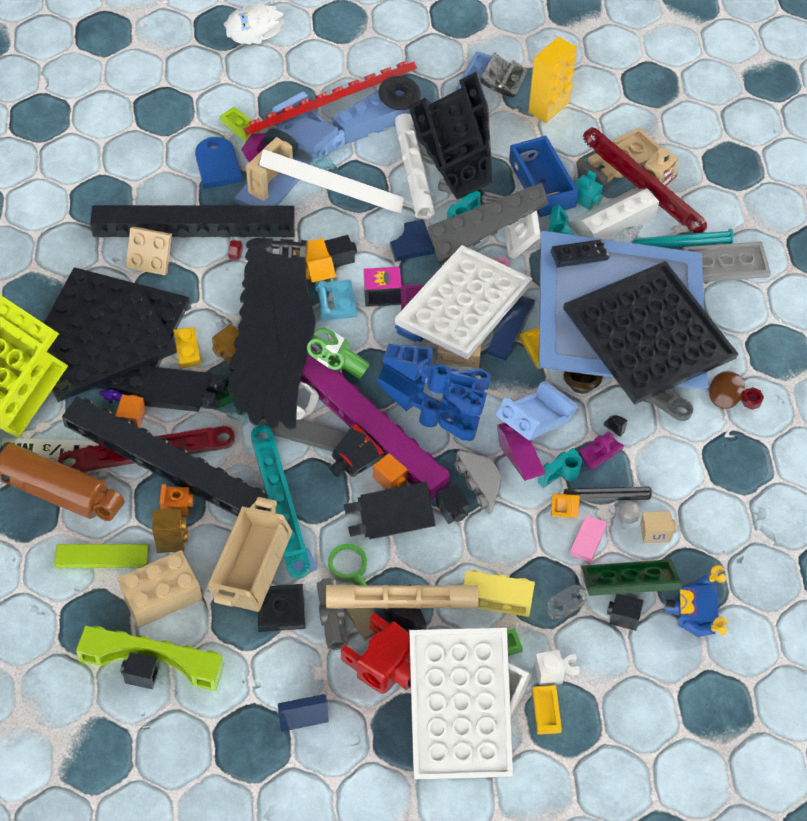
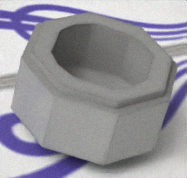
(629, 512)

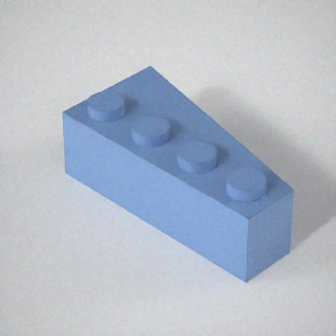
(366, 117)

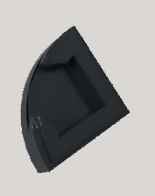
(616, 424)

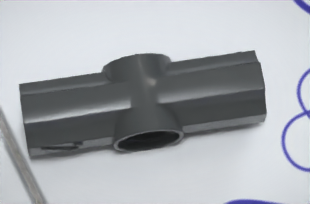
(331, 619)

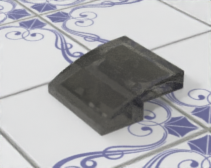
(503, 76)

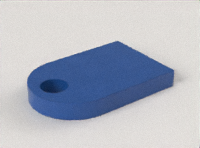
(217, 165)

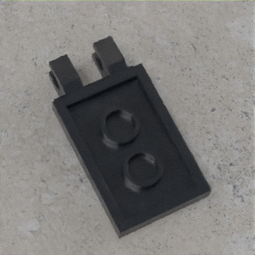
(182, 389)
(392, 511)

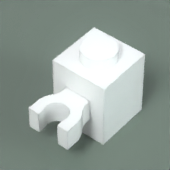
(551, 667)

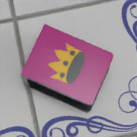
(382, 286)

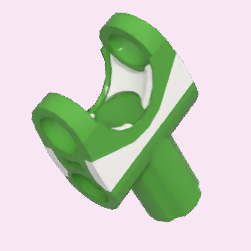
(337, 353)

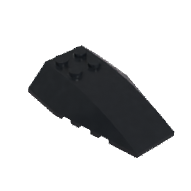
(457, 136)

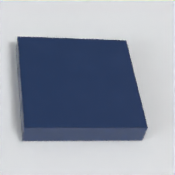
(303, 712)

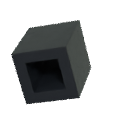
(341, 250)
(452, 503)
(625, 611)
(140, 670)

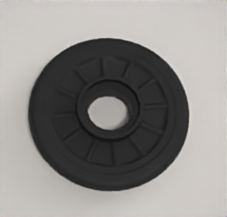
(396, 102)

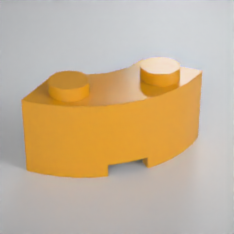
(318, 261)

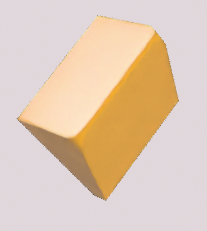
(565, 505)

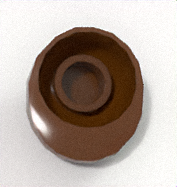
(726, 389)

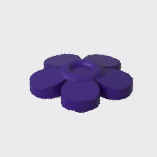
(111, 395)

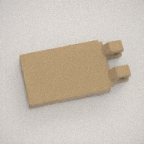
(635, 144)

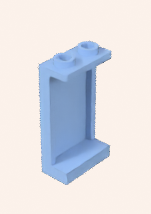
(336, 143)
(537, 412)

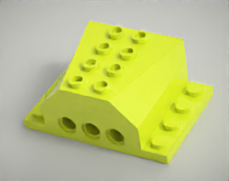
(25, 366)

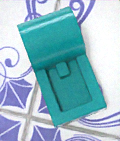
(467, 203)
(559, 221)
(560, 468)

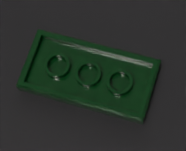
(630, 577)

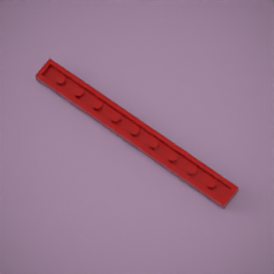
(323, 98)

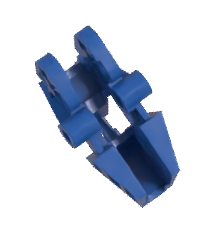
(463, 394)

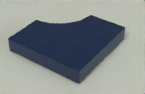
(413, 242)

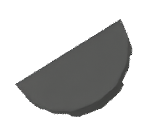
(584, 168)

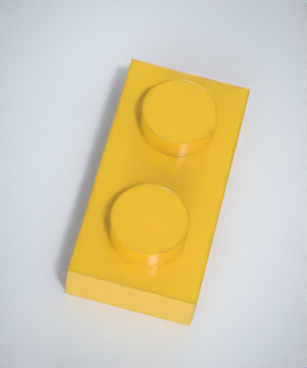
(187, 347)

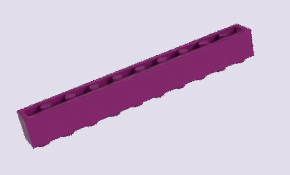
(354, 408)

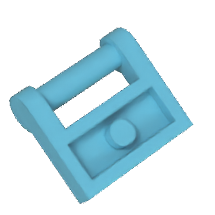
(342, 297)

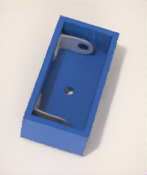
(538, 162)

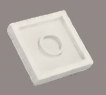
(522, 235)

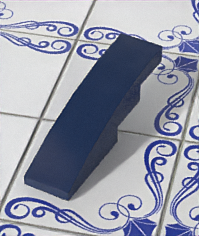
(509, 329)

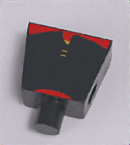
(355, 453)

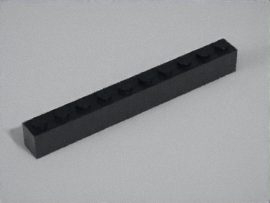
(195, 220)
(160, 457)

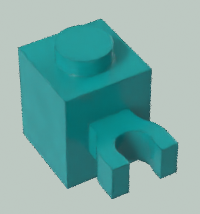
(589, 191)

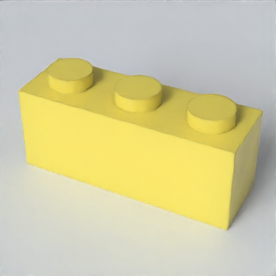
(502, 592)

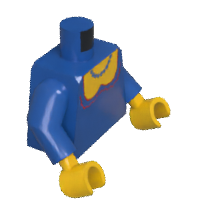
(698, 605)

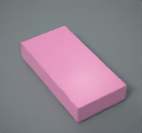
(588, 538)

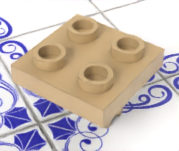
(148, 250)

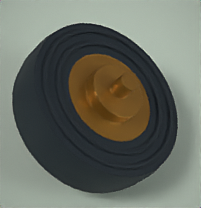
(271, 134)

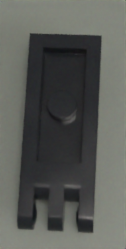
(579, 253)

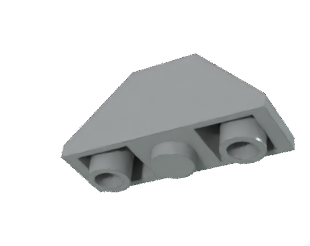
(481, 477)

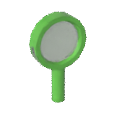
(348, 563)

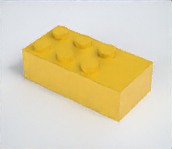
(552, 79)

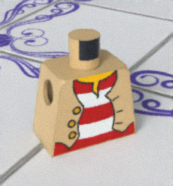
(663, 166)

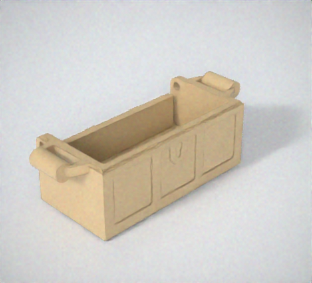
(250, 557)

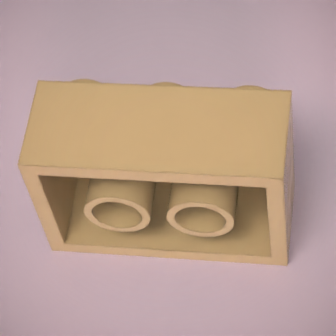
(159, 588)

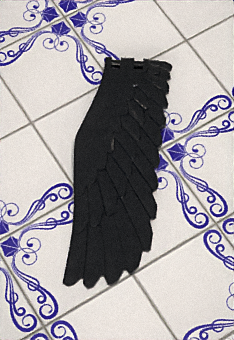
(272, 332)

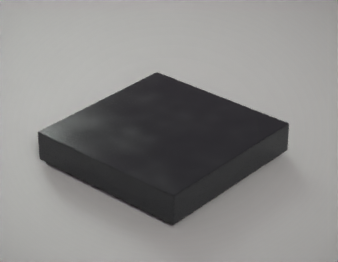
(282, 609)

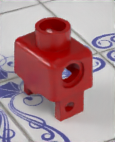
(385, 659)

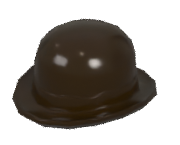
(581, 382)

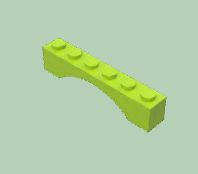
(104, 646)

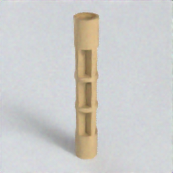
(401, 596)

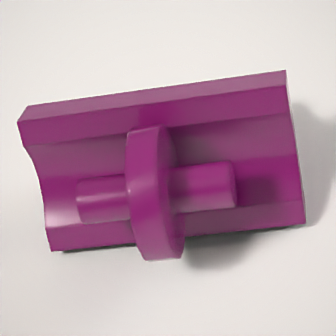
(600, 450)

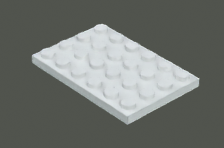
(463, 301)
(460, 703)

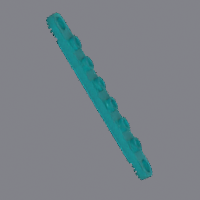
(277, 489)

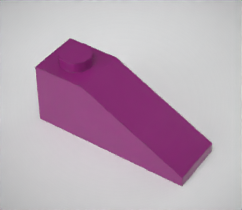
(520, 452)

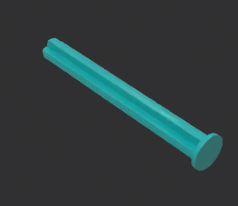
(687, 239)

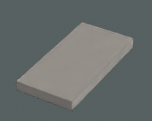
(732, 261)

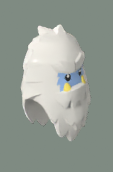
(254, 24)

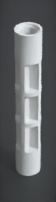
(414, 167)

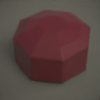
(235, 250)
(752, 398)

